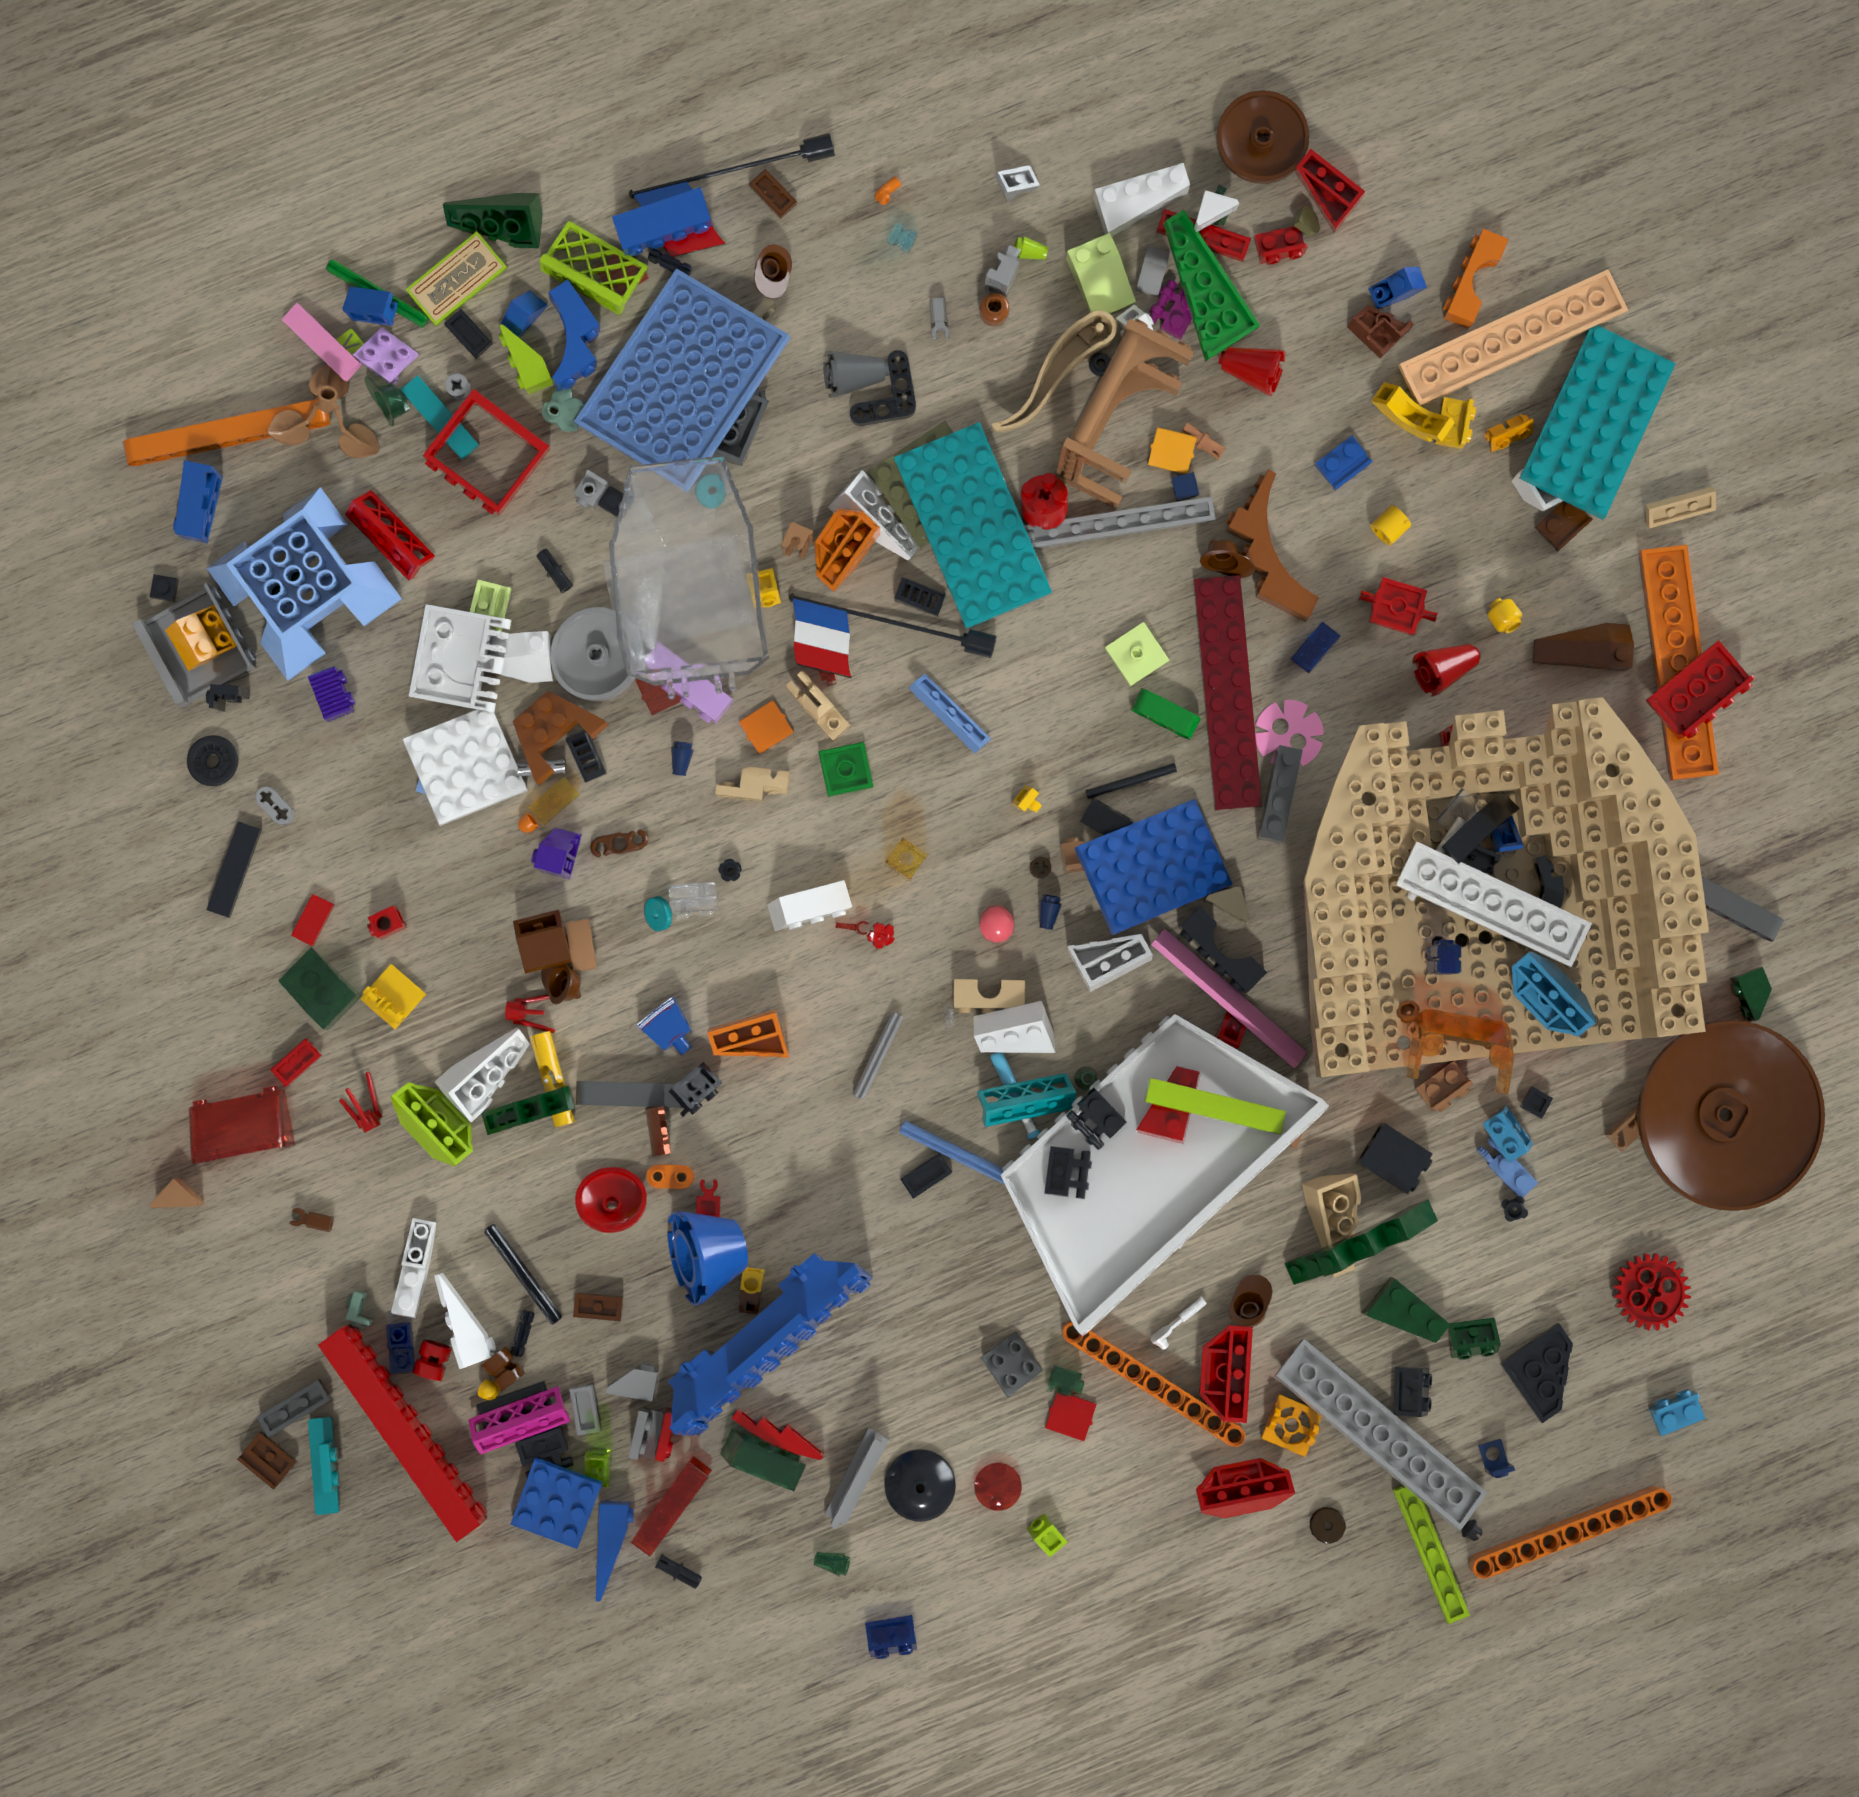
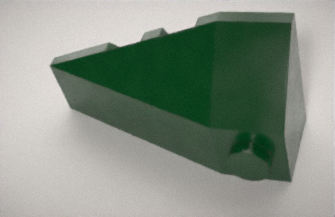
(505, 217)

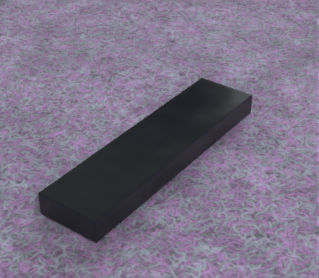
(234, 869)

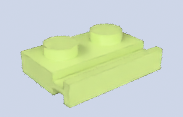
(490, 600)

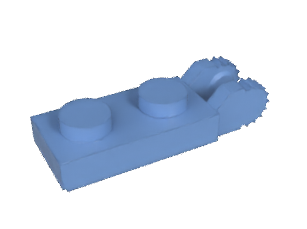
(1511, 1173)

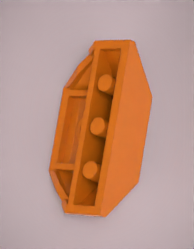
(843, 545)

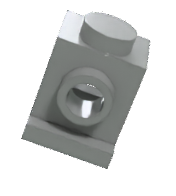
(599, 486)

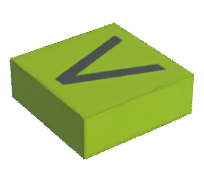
(350, 341)

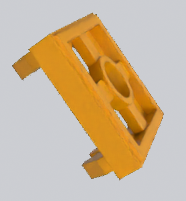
(1299, 1447)

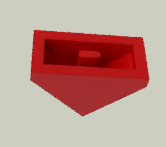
(1230, 1031)

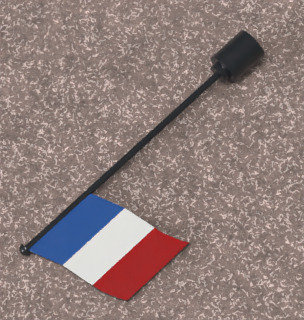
(813, 149)
(824, 636)

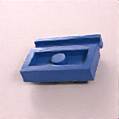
(1343, 463)

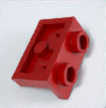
(1280, 245)

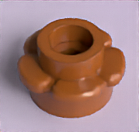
(1408, 1006)

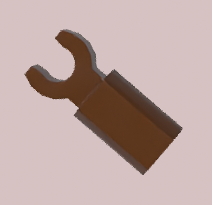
(313, 1220)

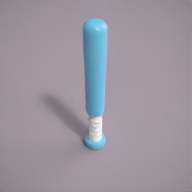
(1007, 1077)

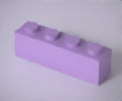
(704, 699)

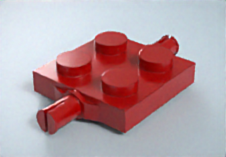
(1398, 606)

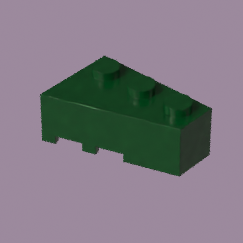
(1404, 1310)

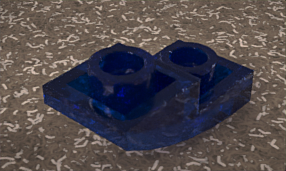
(1315, 647)
(400, 1348)

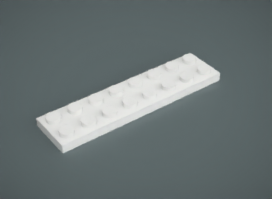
(1493, 904)

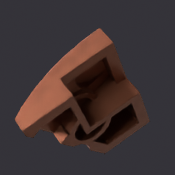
(1378, 329)
(658, 1131)

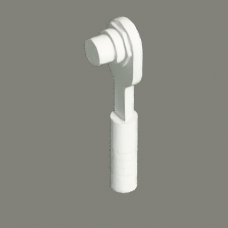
(1159, 1338)

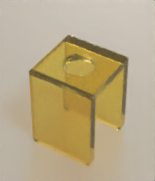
(902, 870)

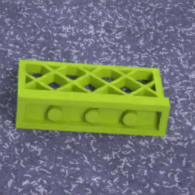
(580, 281)

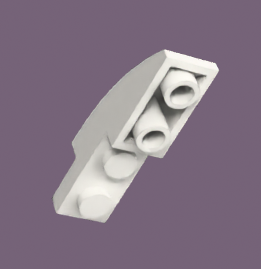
(414, 1268)

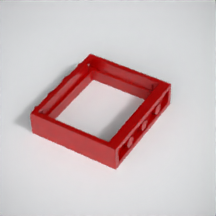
(516, 428)

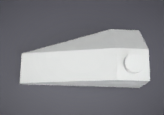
(864, 496)

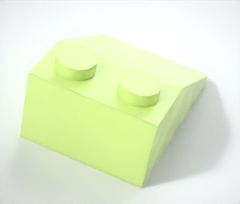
(1101, 275)

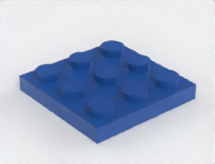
(556, 1503)

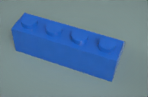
(662, 222)

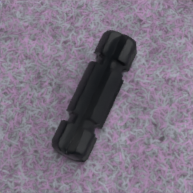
(669, 262)
(522, 1333)

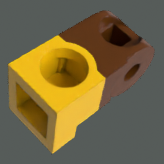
(751, 1290)

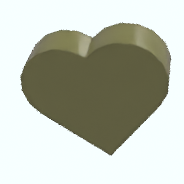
(1306, 221)

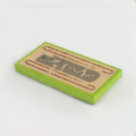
(456, 279)

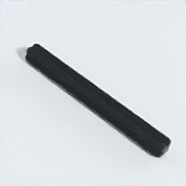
(523, 1274)

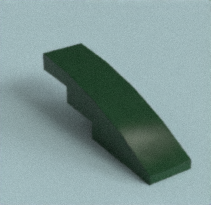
(528, 1110)

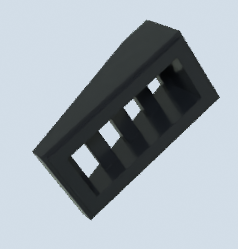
(922, 589)
(574, 750)

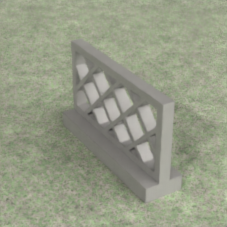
(856, 1477)

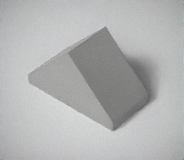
(1153, 271)

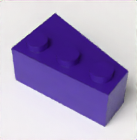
(557, 853)

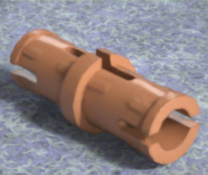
(1204, 441)

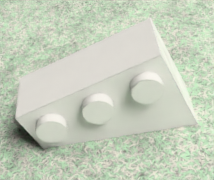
(1015, 1030)

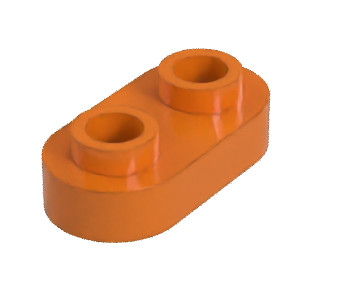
(669, 1176)

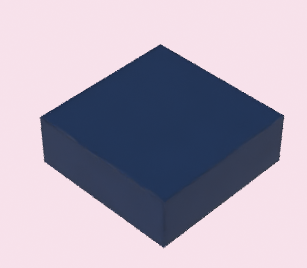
(1185, 486)

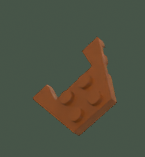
(545, 724)

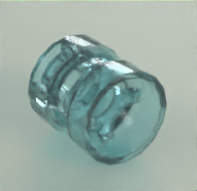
(902, 237)

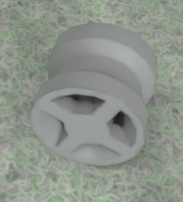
(461, 390)

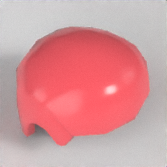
(996, 924)

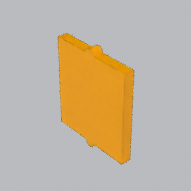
(1172, 450)

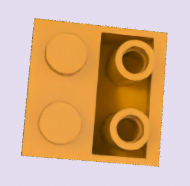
(200, 637)

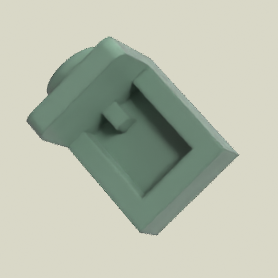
(355, 1305)

